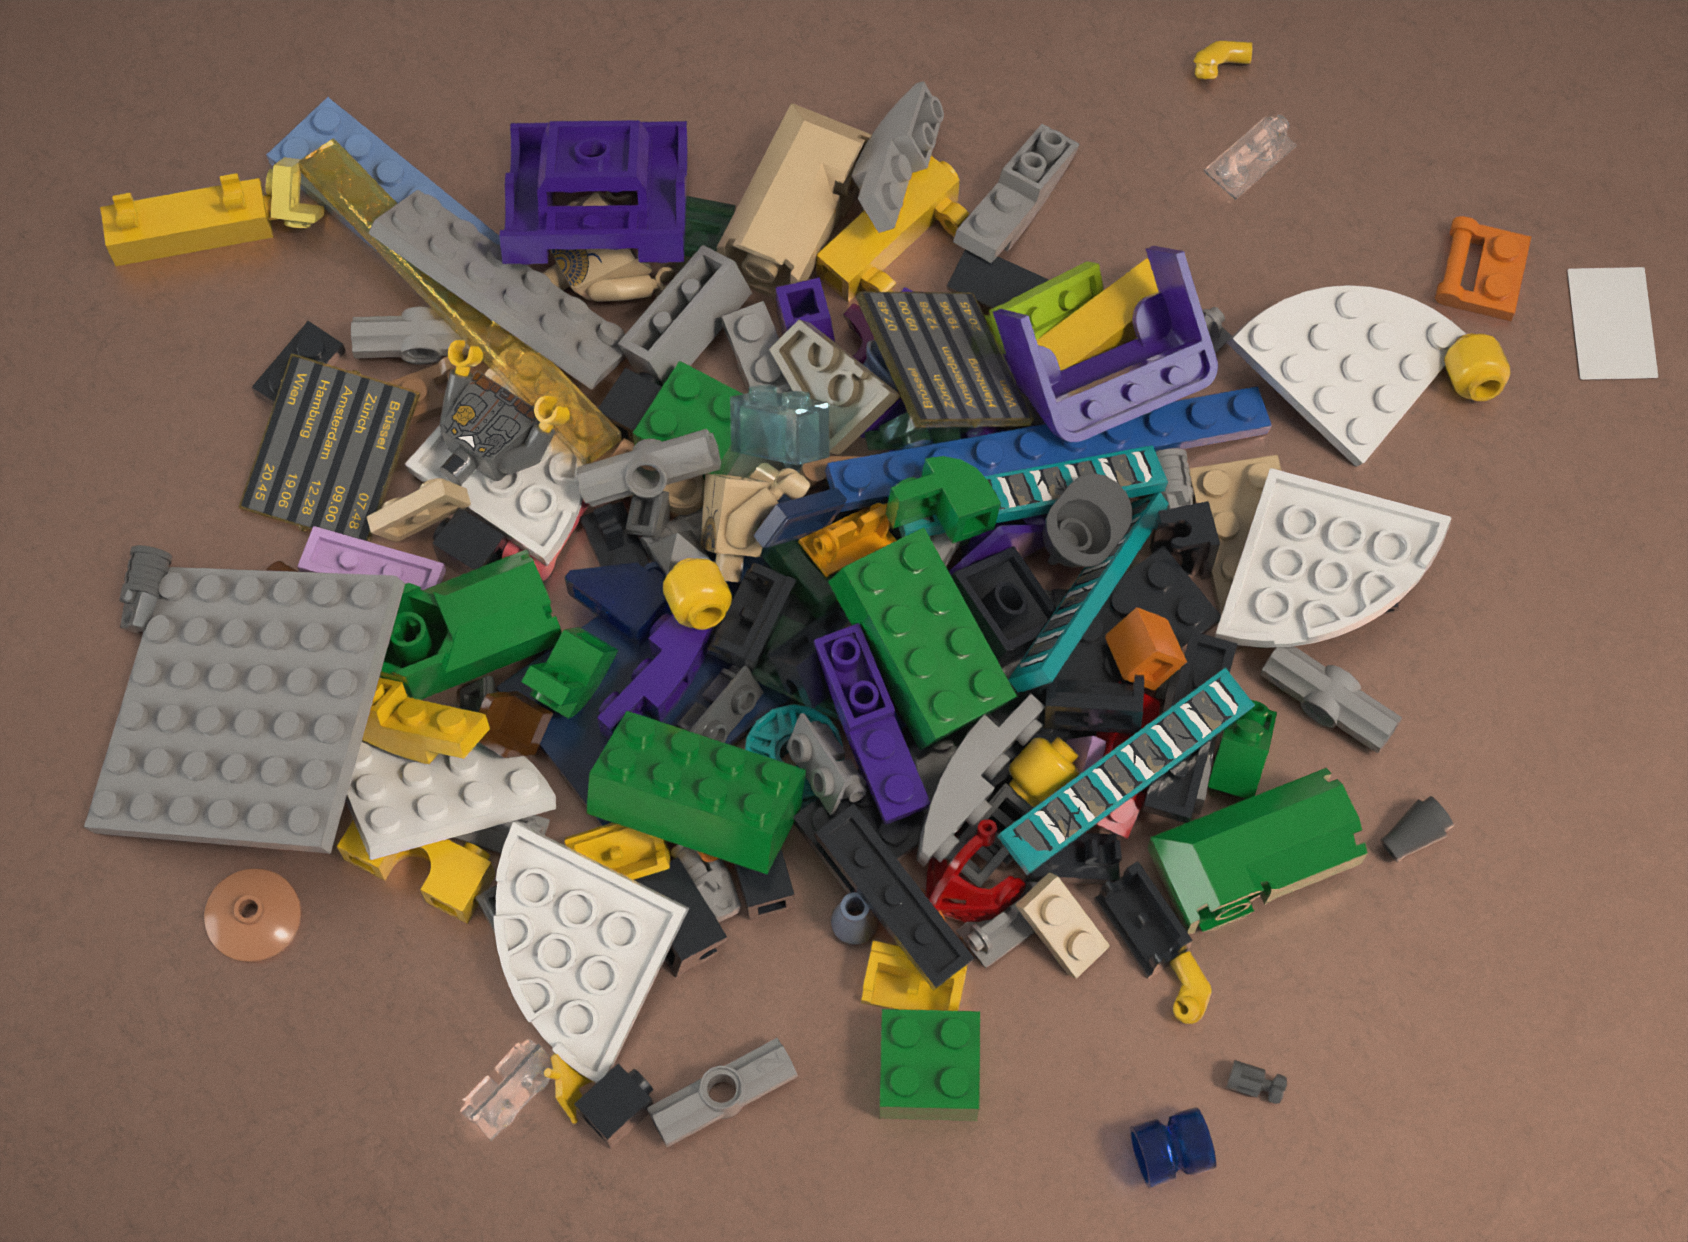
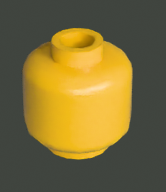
(1477, 367)
(697, 593)
(1042, 769)

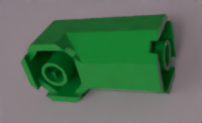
(469, 626)
(1257, 850)

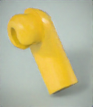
(1218, 53)
(1194, 991)

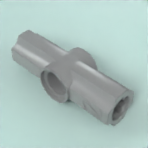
(415, 336)
(672, 459)
(1331, 696)
(750, 1075)

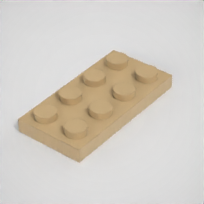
(1233, 499)

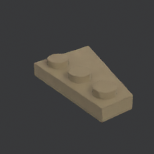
(833, 376)

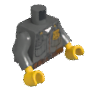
(490, 425)

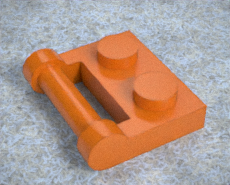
(1497, 273)

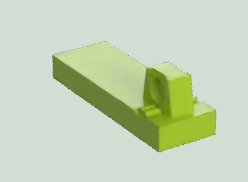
(1053, 299)

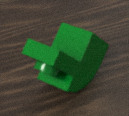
(950, 491)
(571, 671)

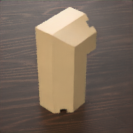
(794, 200)

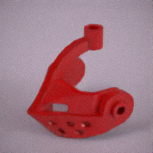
(980, 903)

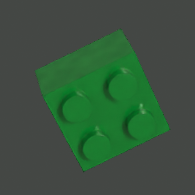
(688, 405)
(930, 1065)

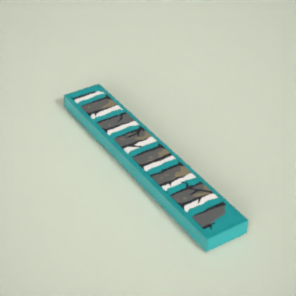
(1037, 488)
(1084, 601)
(1125, 771)

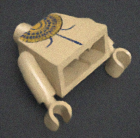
(606, 272)
(737, 508)

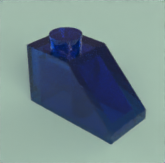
(621, 596)

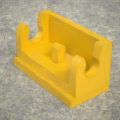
(622, 849)
(897, 984)

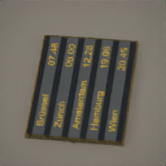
(944, 359)
(329, 448)

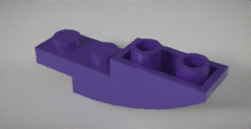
(659, 682)
(871, 724)

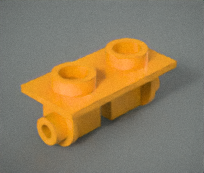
(849, 539)

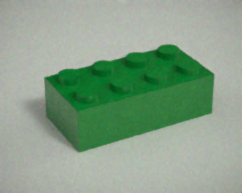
(922, 638)
(695, 792)

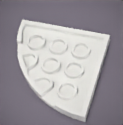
(1348, 359)
(527, 507)
(1324, 562)
(415, 804)
(578, 946)

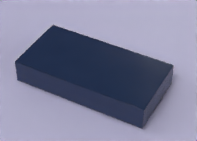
(800, 517)

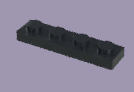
(1177, 790)
(893, 897)

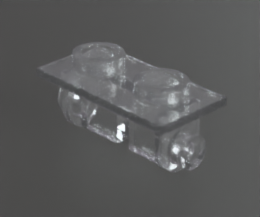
(1252, 156)
(495, 1105)

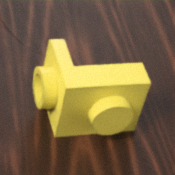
(284, 186)

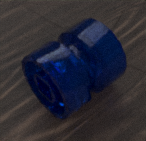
(1167, 1149)

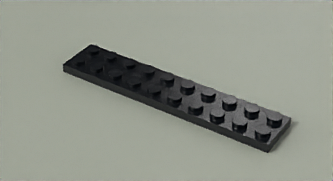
(1152, 585)

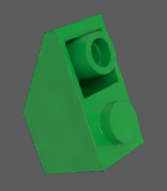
(1243, 752)

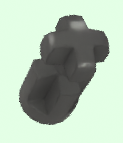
(1251, 1080)

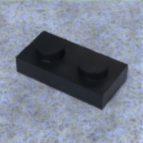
(309, 343)

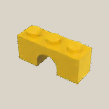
(454, 875)

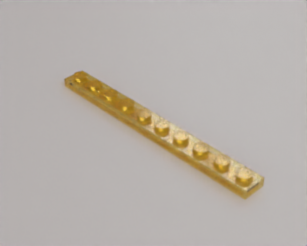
(519, 366)

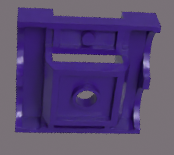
(596, 158)

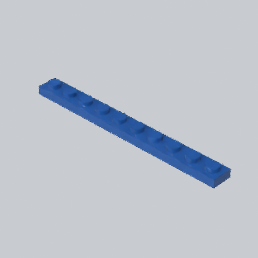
(1175, 425)

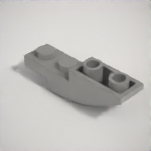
(894, 152)
(1018, 194)
(750, 337)
(962, 789)

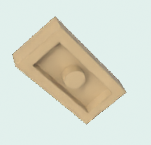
(418, 510)
(1062, 925)

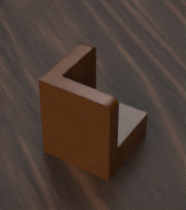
(514, 724)

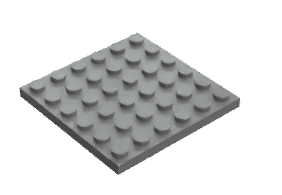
(246, 708)

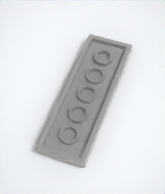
(506, 293)

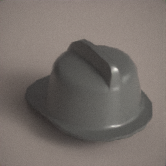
(1087, 522)

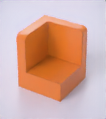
(1146, 647)

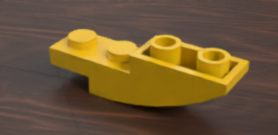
(420, 727)

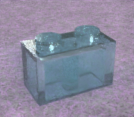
(779, 425)

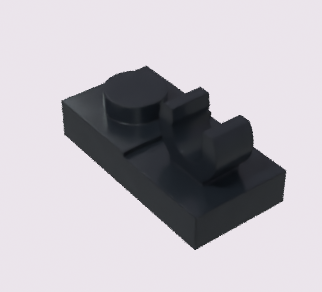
(608, 538)
(1087, 860)

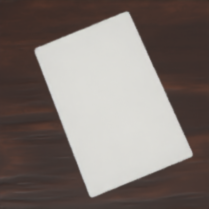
(1612, 323)

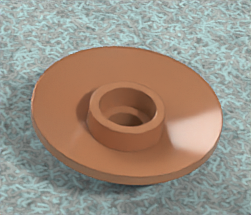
(264, 933)

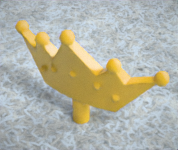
(567, 1085)

